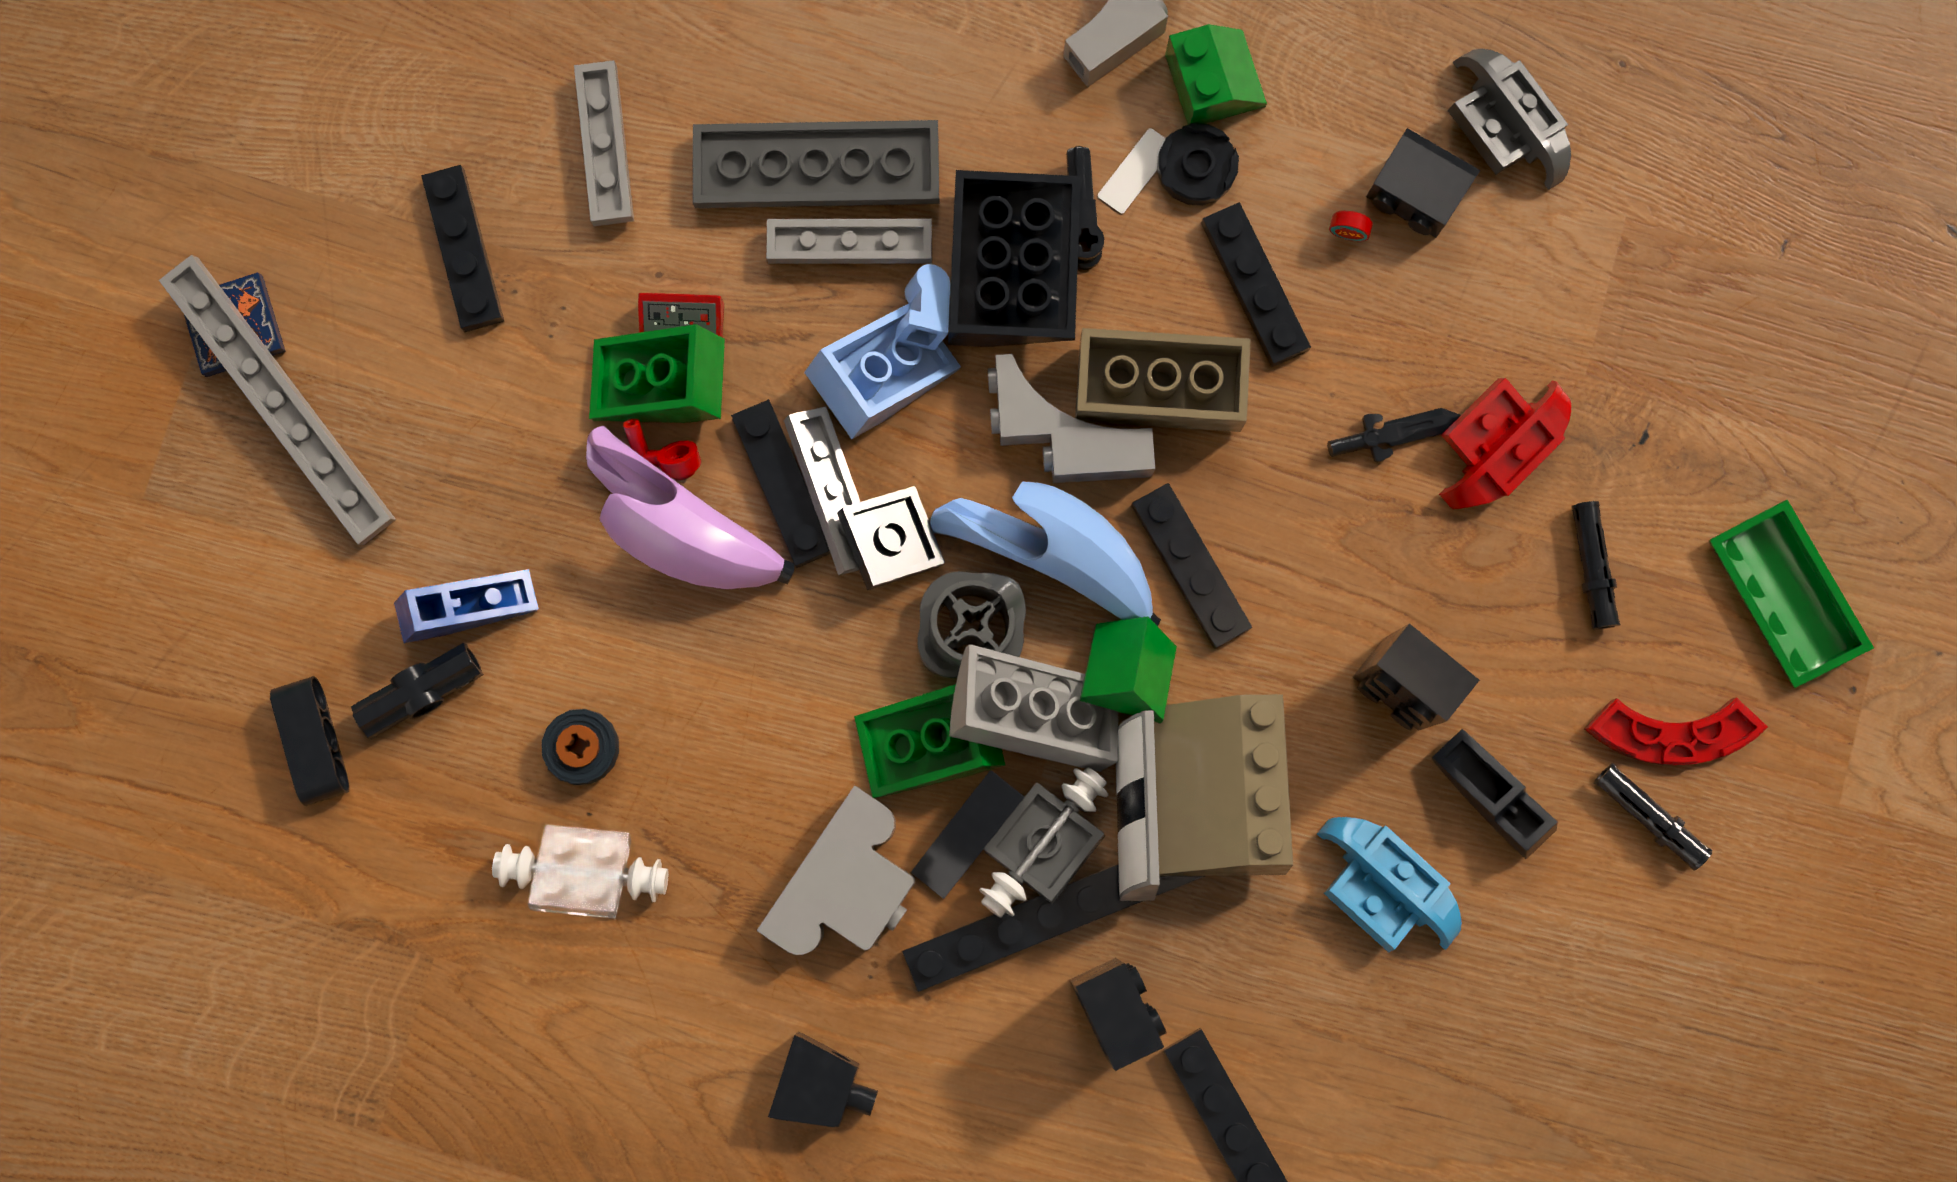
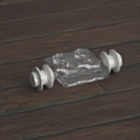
(579, 872)

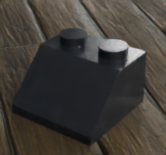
(1421, 184)

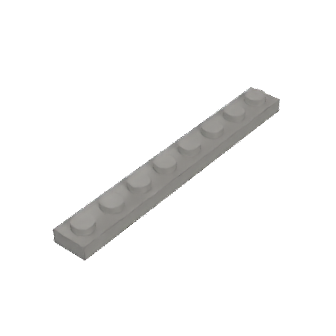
(277, 400)

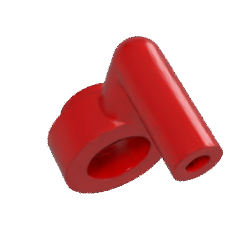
(676, 459)

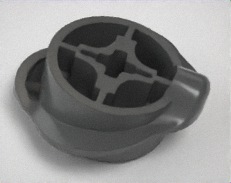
(1002, 596)

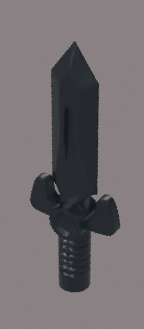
(1393, 432)

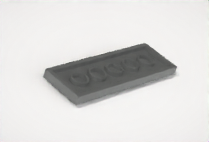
(815, 164)

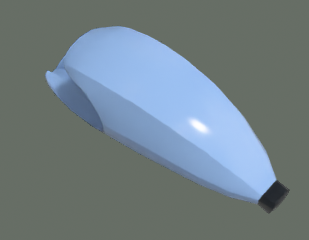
(1072, 548)

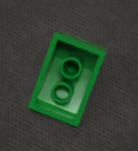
(658, 376)
(911, 745)

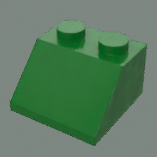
(1213, 73)

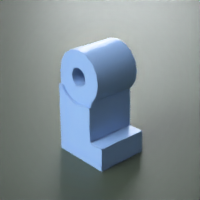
(928, 310)

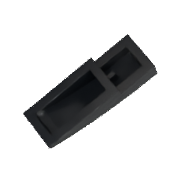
(1495, 793)
(967, 834)

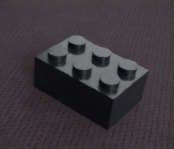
(1414, 679)
(1117, 1014)

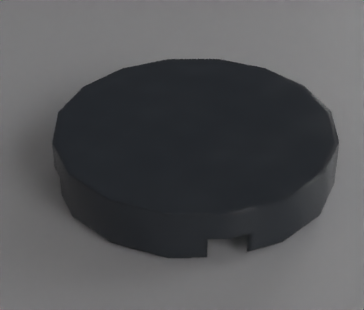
(1197, 164)

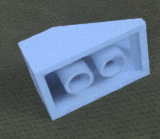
(875, 376)

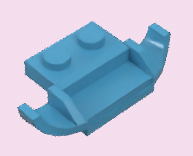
(1388, 884)

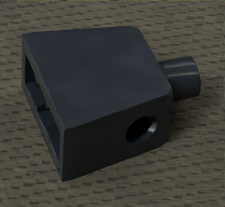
(819, 1085)

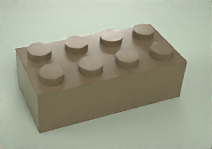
(1163, 380)

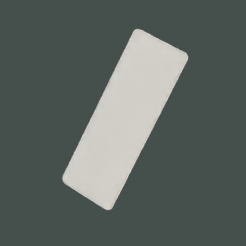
(1133, 172)

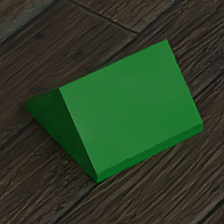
(1129, 667)

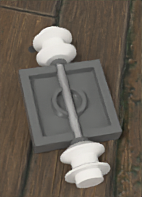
(1044, 842)

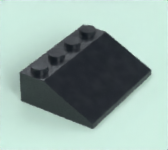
(1014, 258)

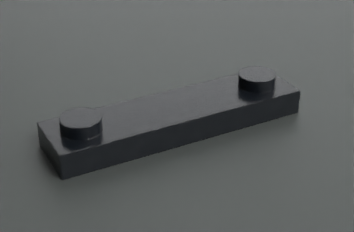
(781, 482)

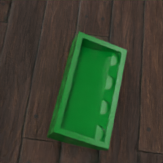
(1791, 593)

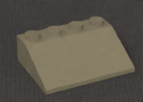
(1223, 788)

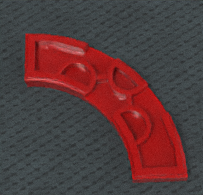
(1676, 743)

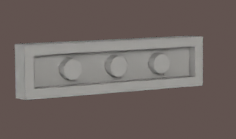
(603, 143)
(849, 241)
(825, 478)

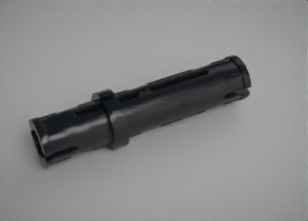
(1594, 557)
(1667, 829)

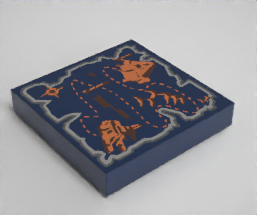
(254, 304)

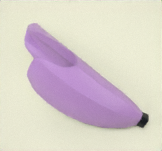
(674, 528)

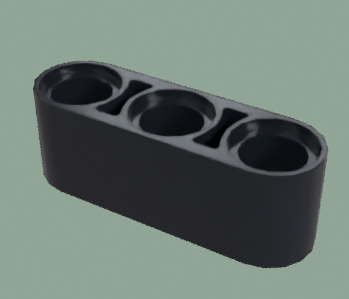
(309, 741)

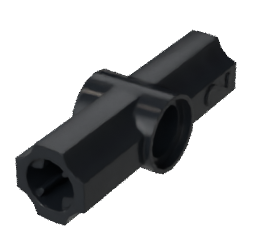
(416, 690)

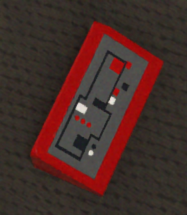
(667, 311)

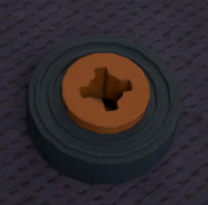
(595, 743)

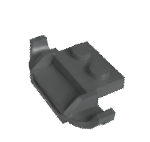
(1511, 117)

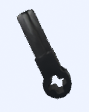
(1080, 165)

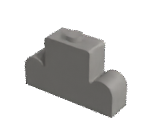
(843, 883)

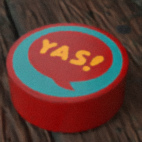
(1351, 226)

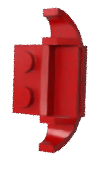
(1504, 441)

